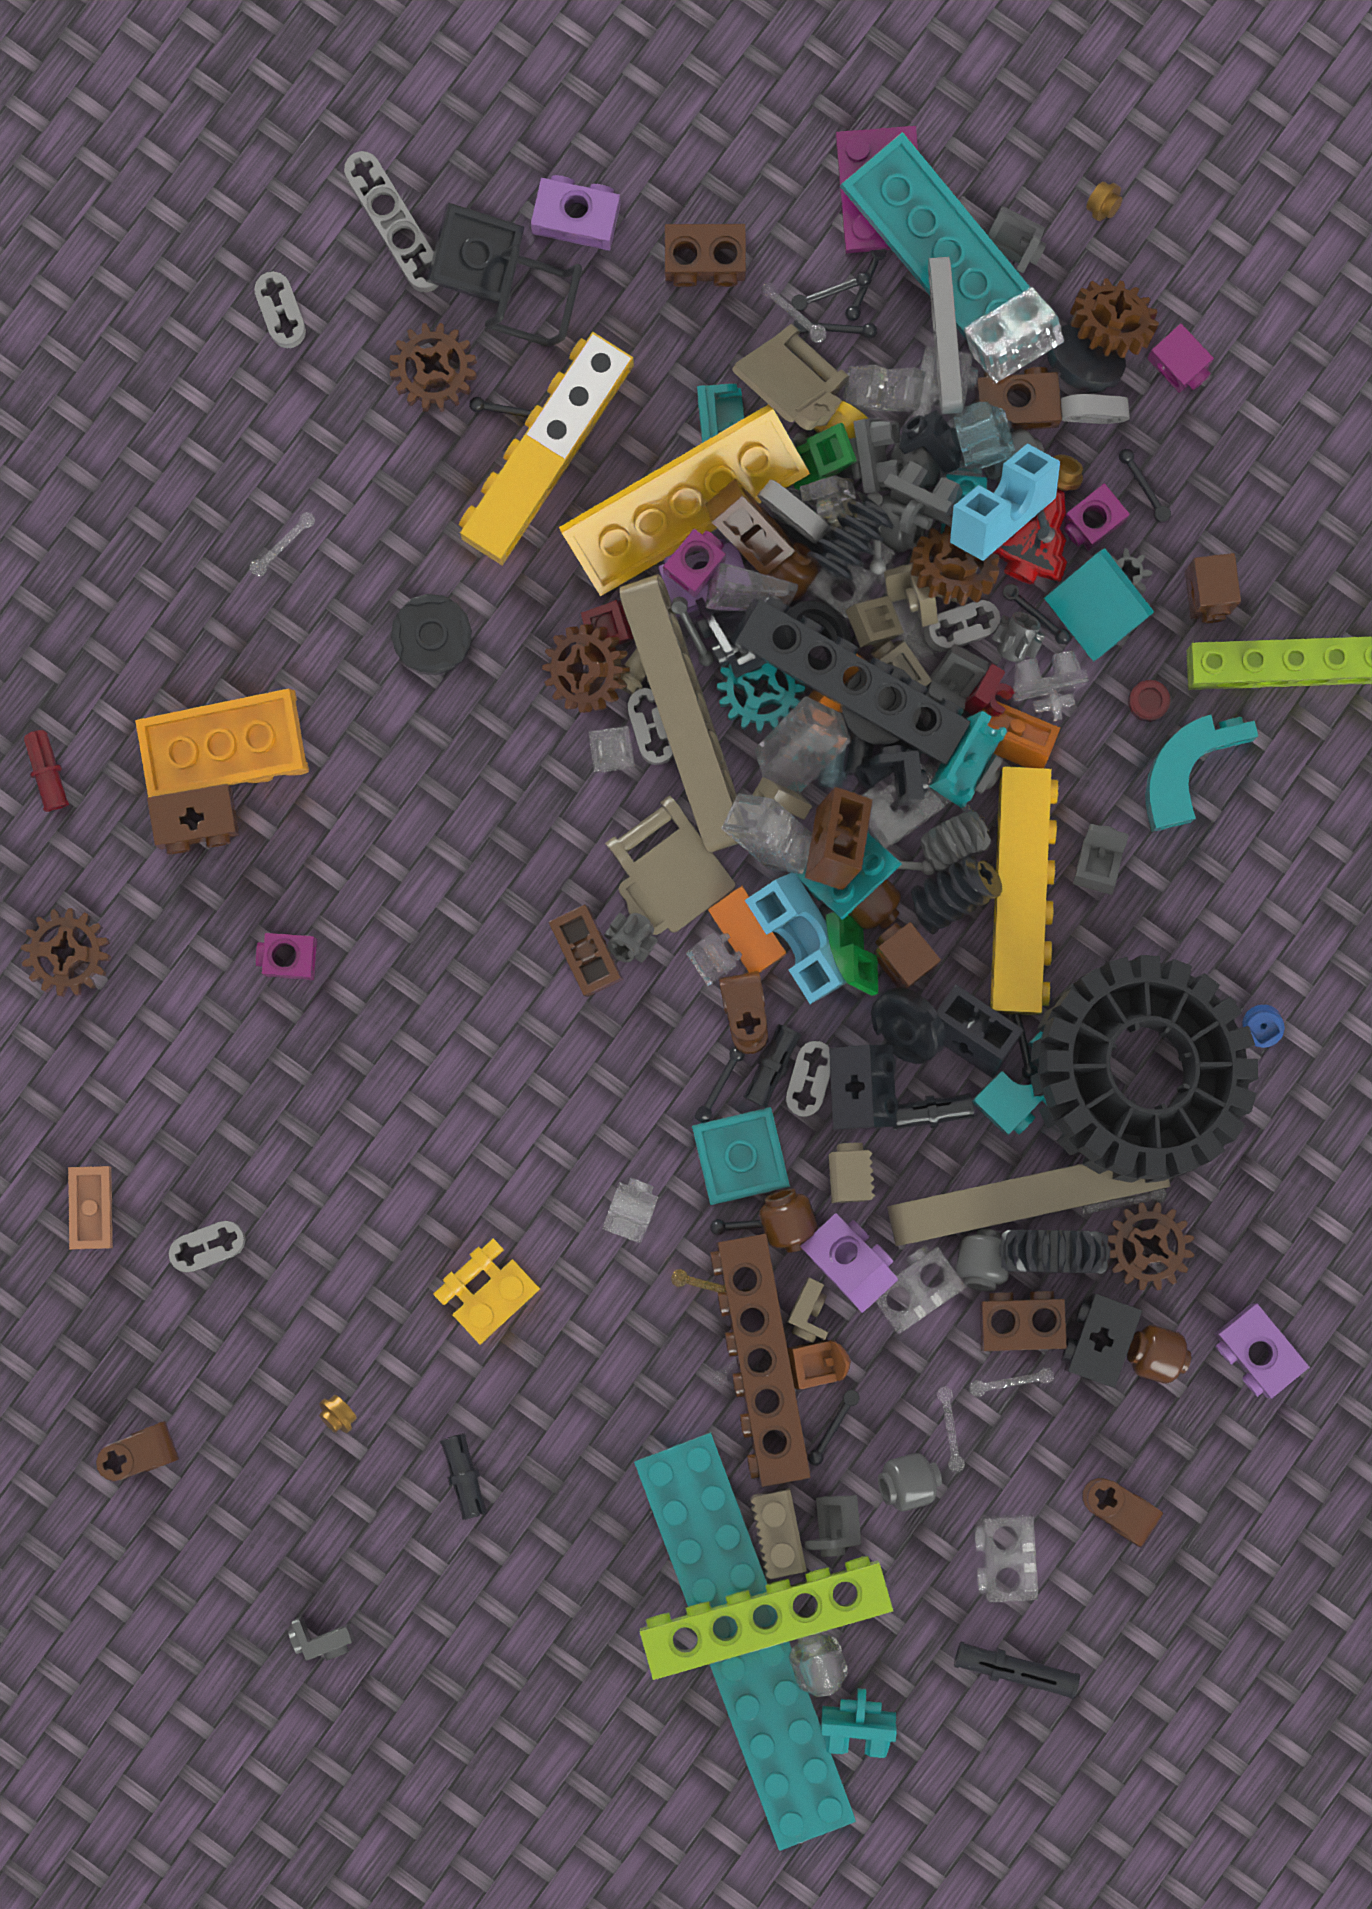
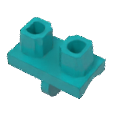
(858, 1720)

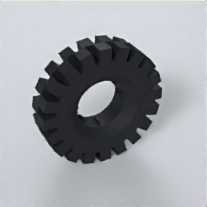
(1082, 1090)

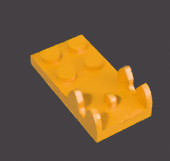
(222, 744)

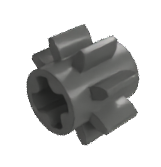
(1134, 567)
(1018, 637)
(630, 937)

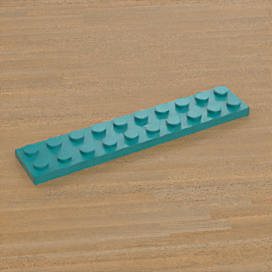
(759, 1689)

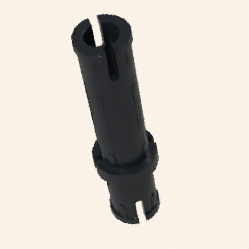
(1016, 1670)

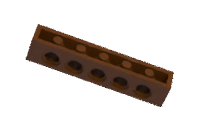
(791, 1461)

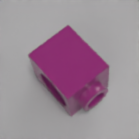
(1181, 359)
(1104, 503)
(690, 579)
(305, 956)

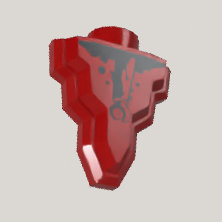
(1029, 555)

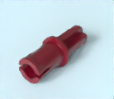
(45, 771)

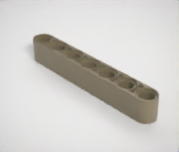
(681, 707)
(1008, 1202)

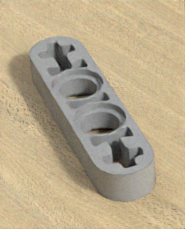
(389, 224)
(945, 335)

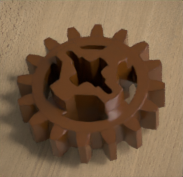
(1114, 318)
(423, 381)
(952, 570)
(586, 650)
(65, 971)
(1159, 1230)

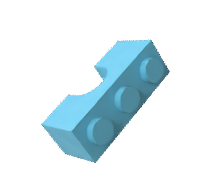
(989, 519)
(790, 912)

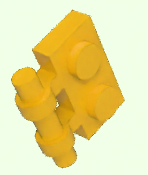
(495, 1300)

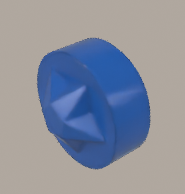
(1265, 1025)

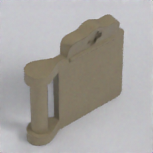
(789, 383)
(673, 878)

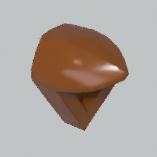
(818, 1363)

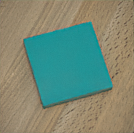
(1099, 604)
(740, 1156)

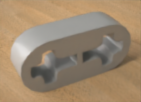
(288, 306)
(1095, 409)
(793, 511)
(965, 634)
(642, 730)
(799, 1077)
(203, 1237)

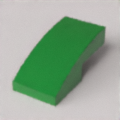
(826, 454)
(847, 947)

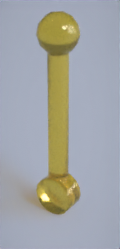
(680, 1278)

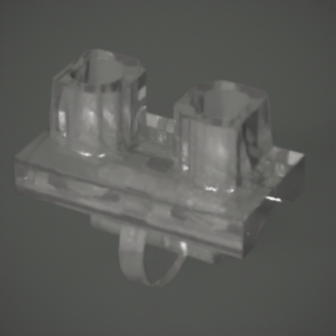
(1067, 677)

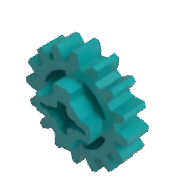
(777, 697)

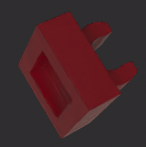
(984, 693)

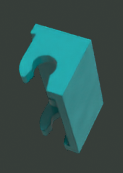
(718, 408)
(962, 772)

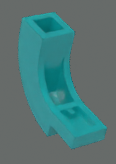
(1167, 783)

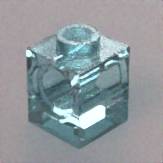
(984, 435)

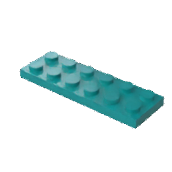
(925, 221)

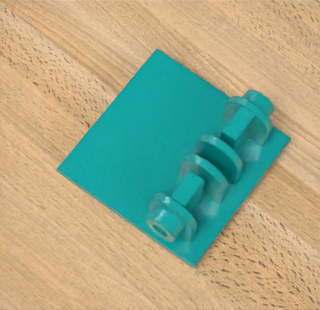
(876, 868)

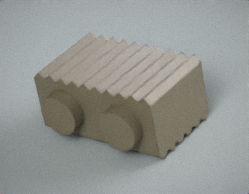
(850, 1174)
(778, 1533)

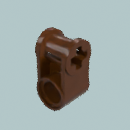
(745, 1006)
(143, 1450)
(1125, 1514)

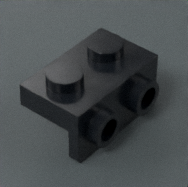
(721, 627)

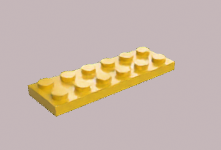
(664, 507)

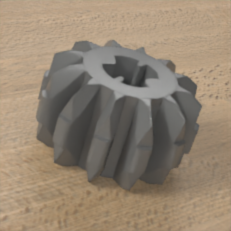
(954, 840)

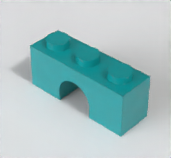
(1008, 1103)

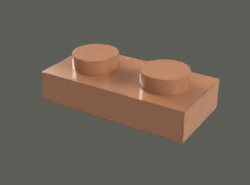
(90, 1207)

